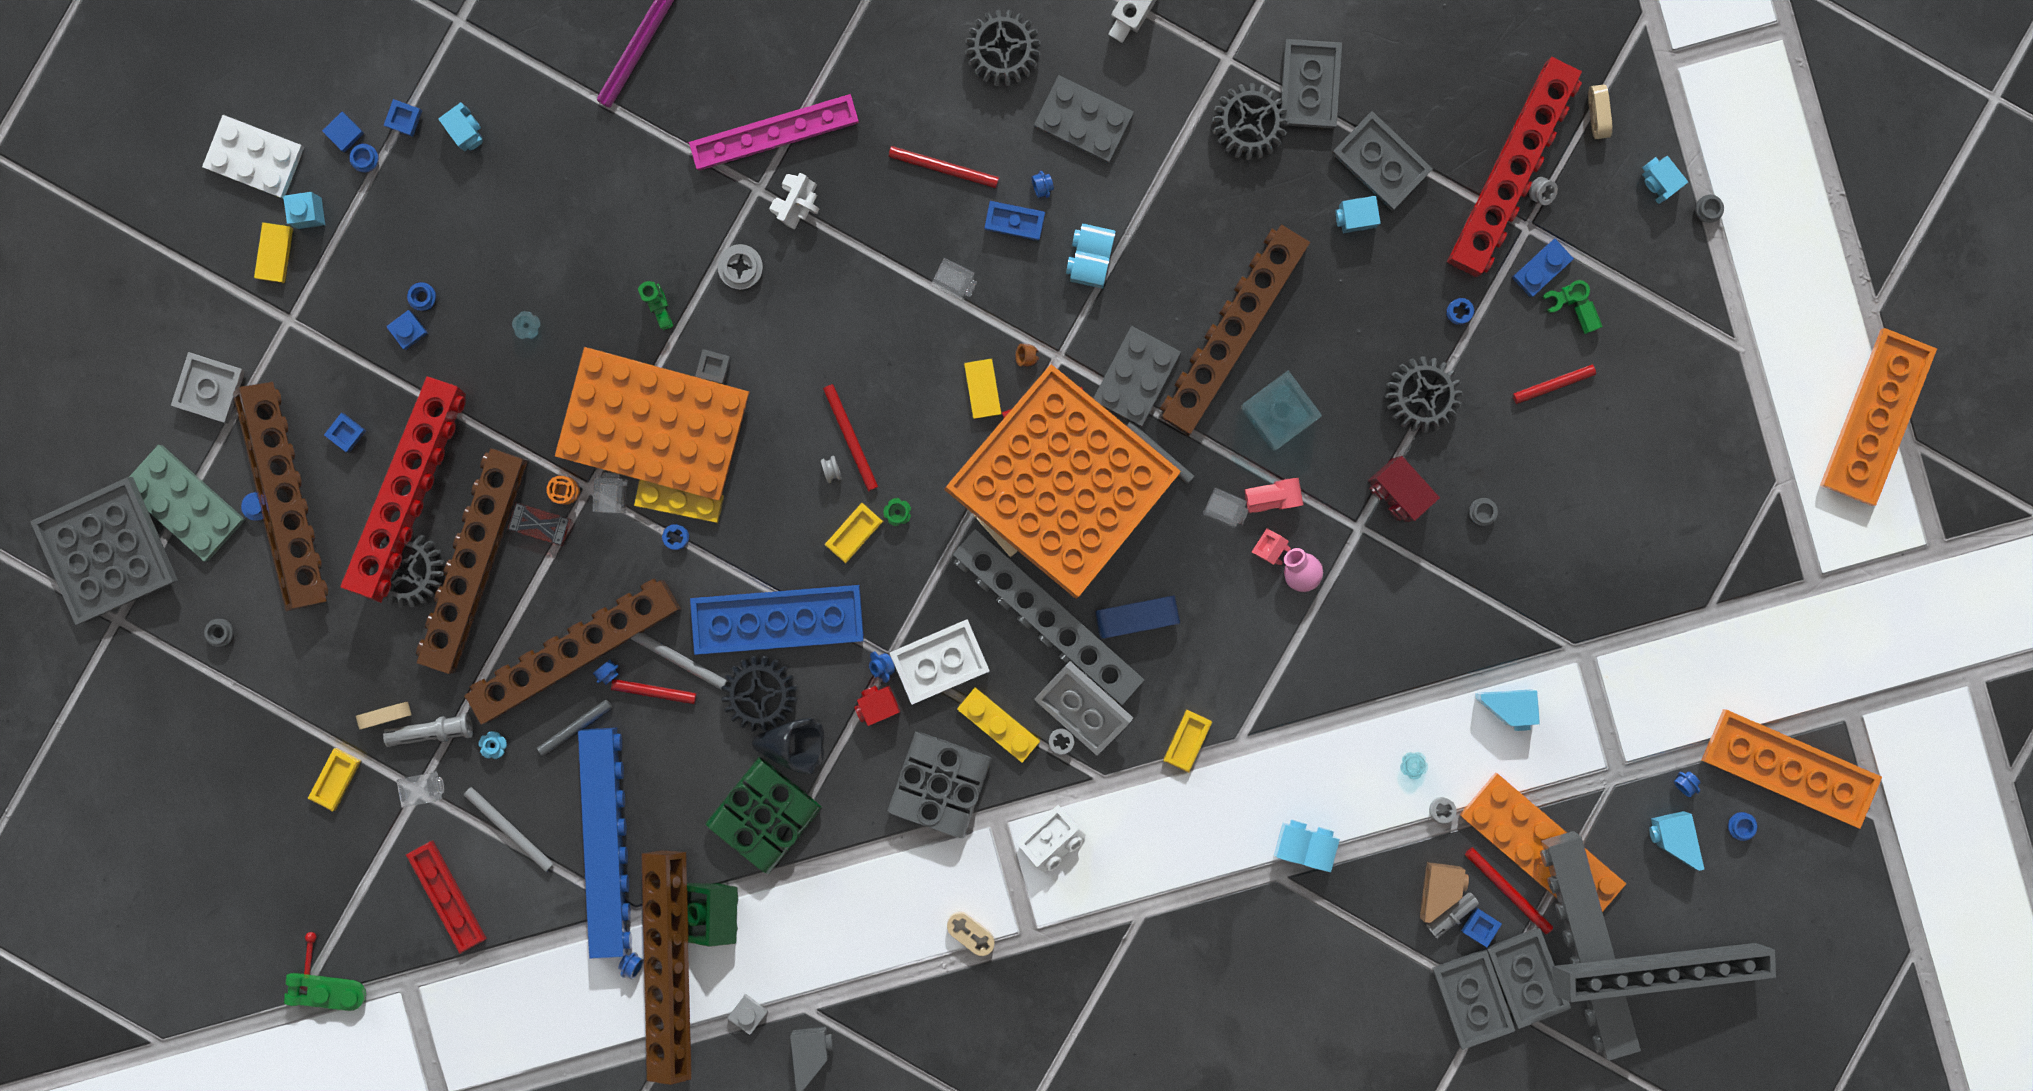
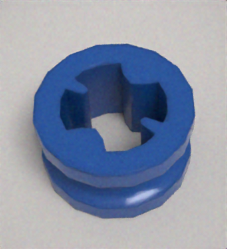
(1465, 318)
(674, 528)

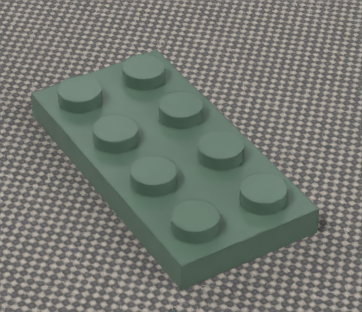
(185, 503)

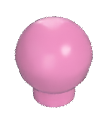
(1302, 570)

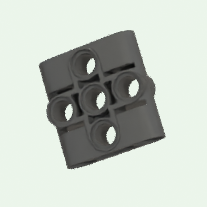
(949, 818)

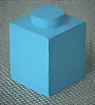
(304, 210)
(1358, 214)

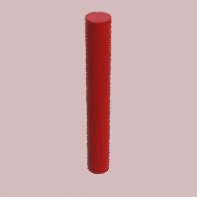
(1554, 384)
(653, 691)

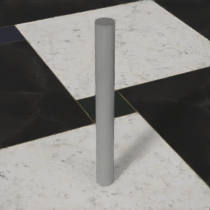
(679, 660)
(508, 829)

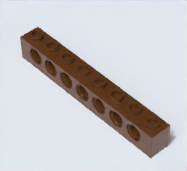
(1292, 248)
(273, 511)
(485, 551)
(489, 708)
(666, 967)

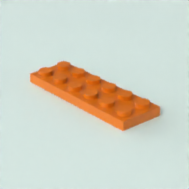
(1878, 417)
(1791, 768)
(1519, 827)

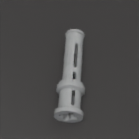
(440, 729)

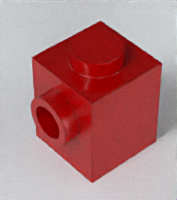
(876, 705)

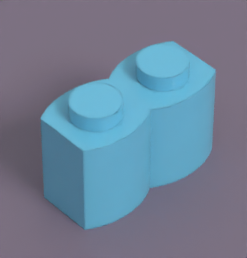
(1091, 256)
(1307, 846)

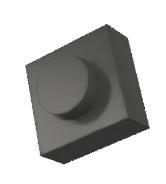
(713, 366)

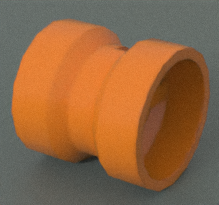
(567, 492)

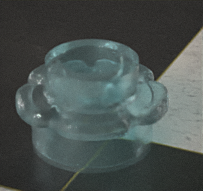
(519, 321)
(1407, 761)

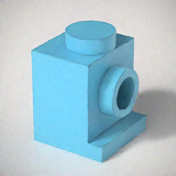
(462, 127)
(1663, 178)

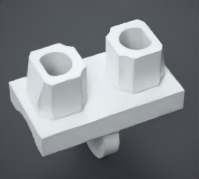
(798, 202)

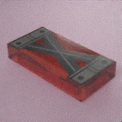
(539, 524)

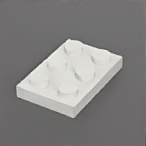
(253, 156)
(939, 661)

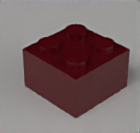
(1402, 490)

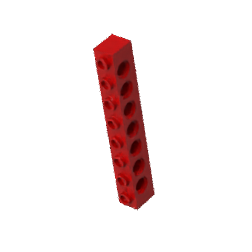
(1565, 81)
(400, 474)

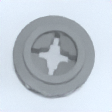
(731, 257)

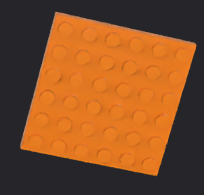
(1062, 481)

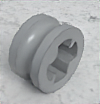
(1543, 191)
(831, 469)
(1065, 733)
(1444, 801)

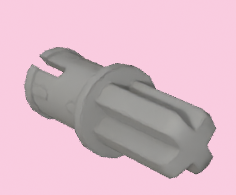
(1452, 915)

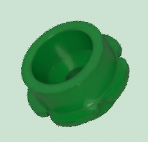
(903, 517)

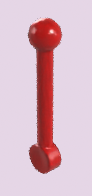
(310, 938)

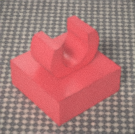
(1270, 547)

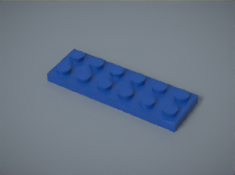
(777, 619)

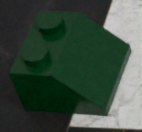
(712, 914)

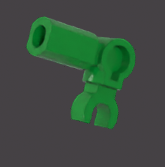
(1577, 293)
(655, 298)

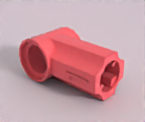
(1279, 495)

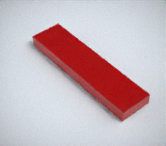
(446, 896)

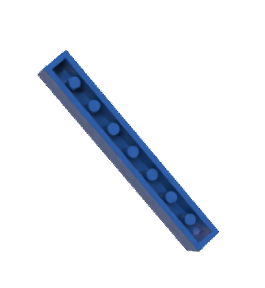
(604, 843)

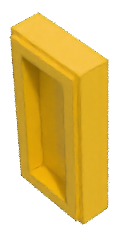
(273, 252)
(982, 388)
(853, 533)
(1187, 741)
(334, 779)

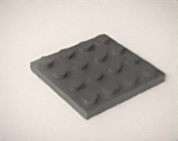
(104, 550)

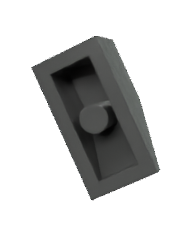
(809, 1053)

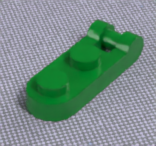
(324, 992)

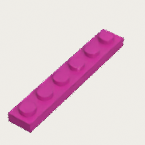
(774, 132)

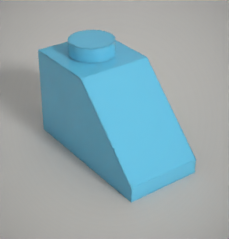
(1513, 707)
(1678, 837)

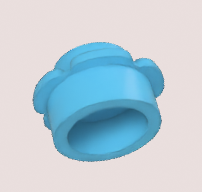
(498, 740)

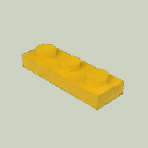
(677, 502)
(998, 724)

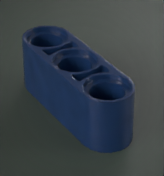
(1137, 617)

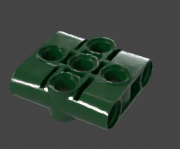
(729, 824)

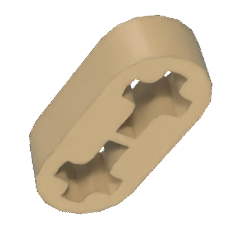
(1600, 111)
(383, 715)
(975, 928)

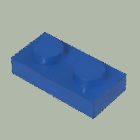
(1014, 220)
(1542, 267)

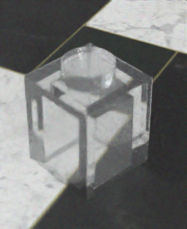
(954, 280)
(609, 494)
(1226, 508)
(420, 789)

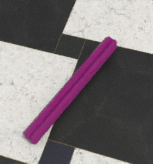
(633, 52)

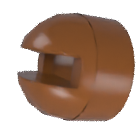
(1026, 355)

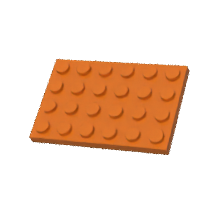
(652, 424)

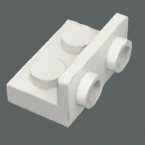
(1051, 839)

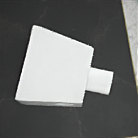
(1124, 24)

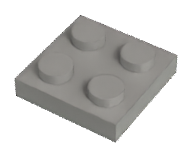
(207, 387)

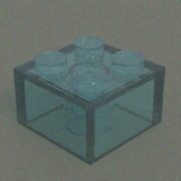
(1280, 411)

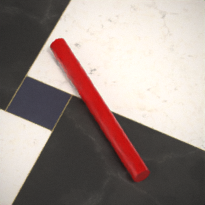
(944, 167)
(850, 437)
(1509, 890)

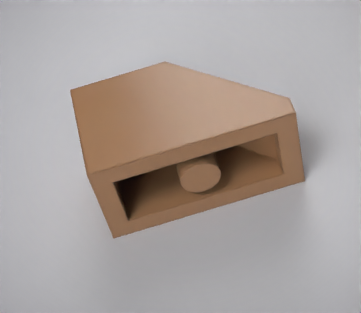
(1441, 889)

